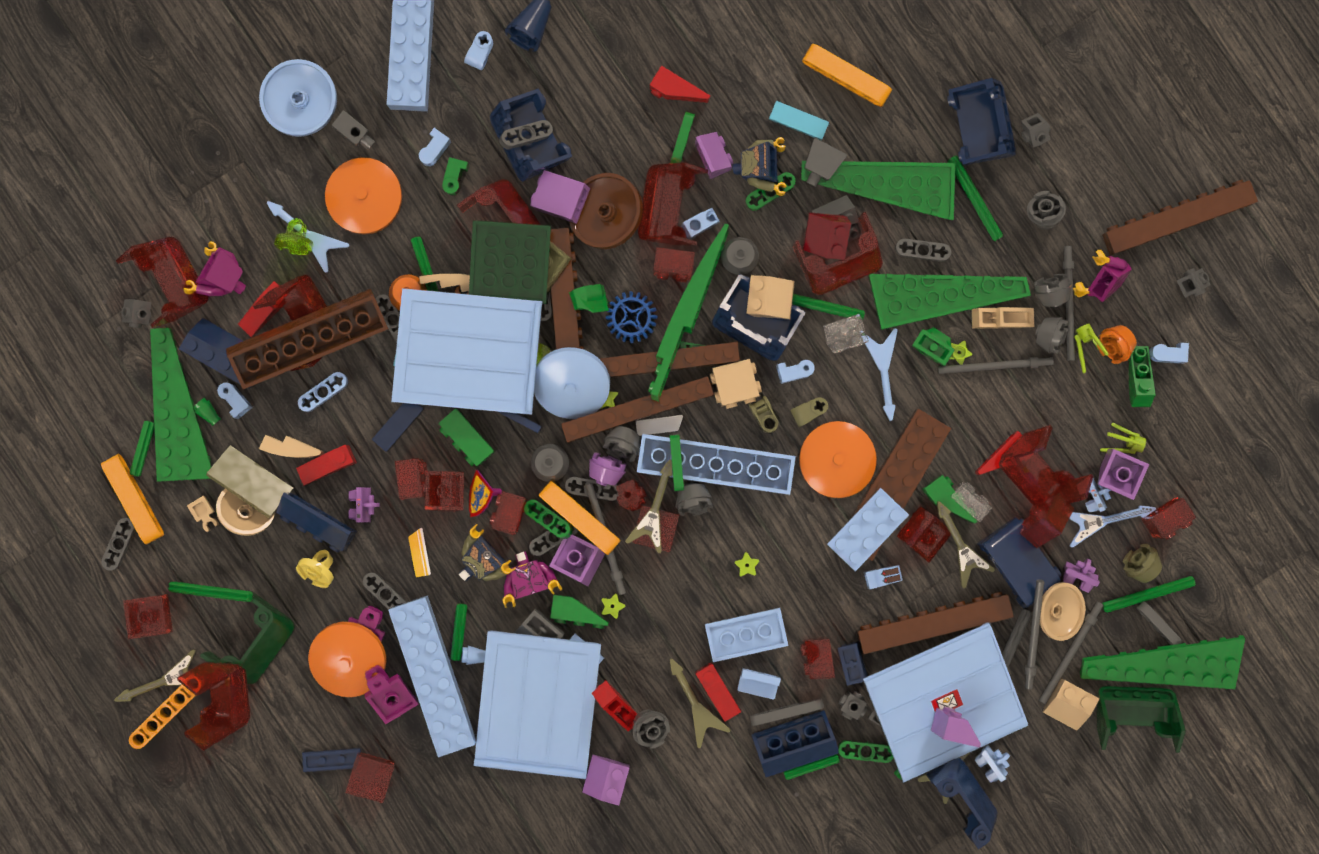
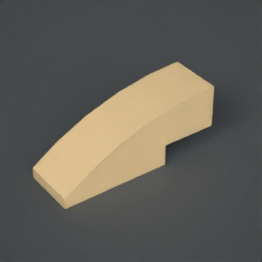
(1002, 318)
(289, 447)

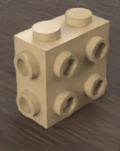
(735, 383)

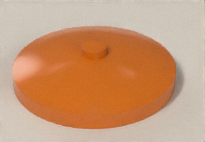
(363, 196)
(837, 459)
(342, 657)

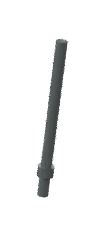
(1068, 265)
(1032, 362)
(616, 574)
(1090, 620)
(1030, 668)

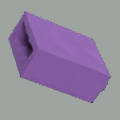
(559, 196)

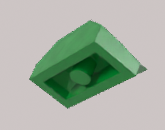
(590, 298)
(934, 345)

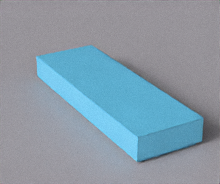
(799, 120)

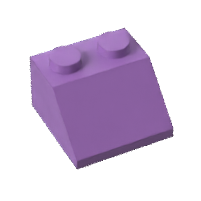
(713, 154)
(1122, 473)
(577, 559)
(952, 727)
(606, 779)

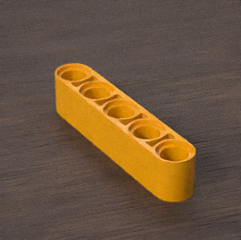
(847, 75)
(132, 499)
(579, 517)
(160, 717)

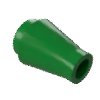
(206, 411)

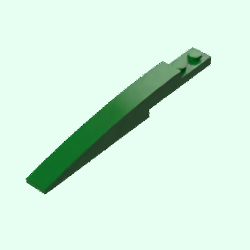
(686, 312)

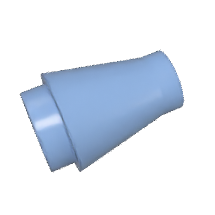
(472, 655)

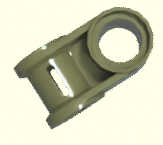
(805, 412)
(763, 414)

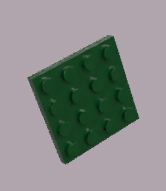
(509, 260)

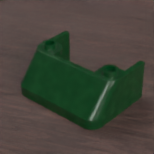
(273, 636)
(1139, 708)

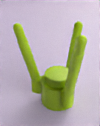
(1086, 334)
(1134, 441)

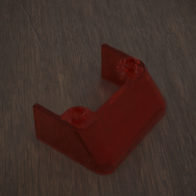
(507, 198)
(663, 202)
(171, 270)
(842, 272)
(298, 298)
(1034, 475)
(228, 705)

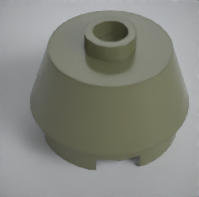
(1143, 564)

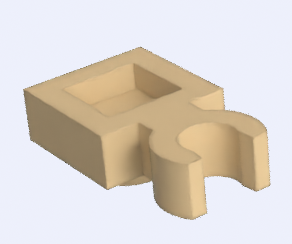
(202, 511)

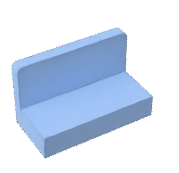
(758, 683)

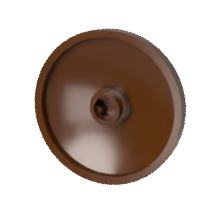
(609, 212)

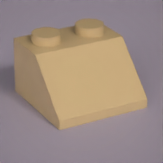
(770, 297)
(1070, 704)

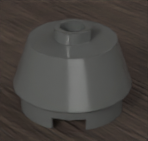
(1046, 210)
(739, 255)
(1053, 290)
(1052, 334)
(622, 443)
(549, 462)
(693, 499)
(650, 728)

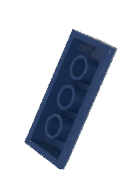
(208, 345)
(315, 521)
(795, 743)

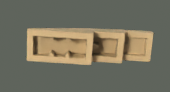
(448, 280)

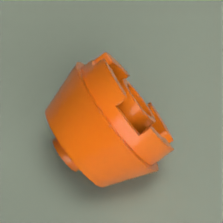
(404, 282)
(1118, 342)

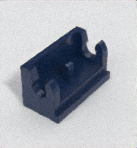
(852, 663)

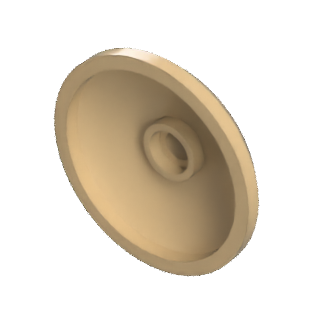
(229, 514)
(1062, 611)

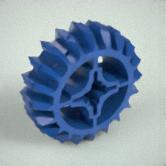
(622, 304)

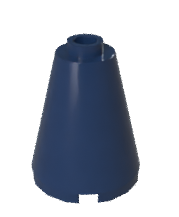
(529, 25)

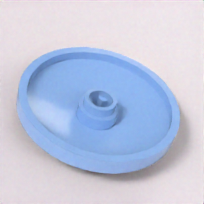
(298, 97)
(571, 383)

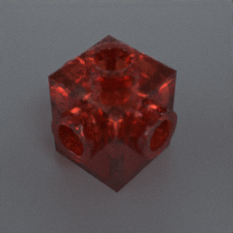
(631, 495)

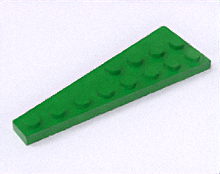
(908, 185)
(924, 297)
(178, 436)
(1198, 664)

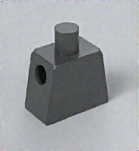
(346, 125)
(822, 161)

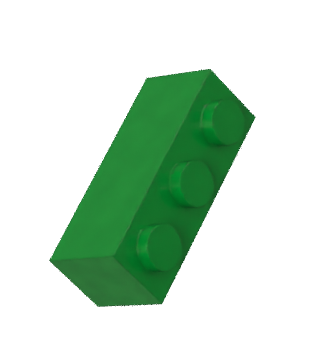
(466, 438)

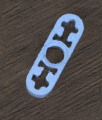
(314, 404)

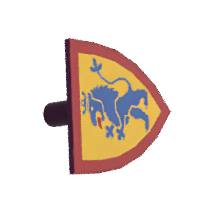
(480, 494)

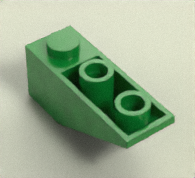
(1141, 378)
(941, 490)
(571, 609)

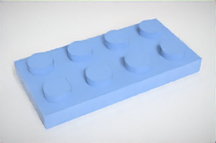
(867, 529)
(746, 634)

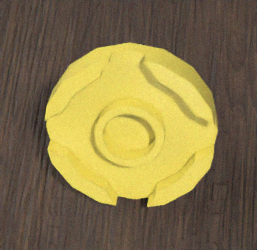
(317, 570)

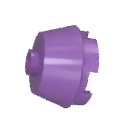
(606, 469)

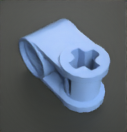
(478, 53)

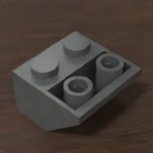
(844, 207)
(539, 625)

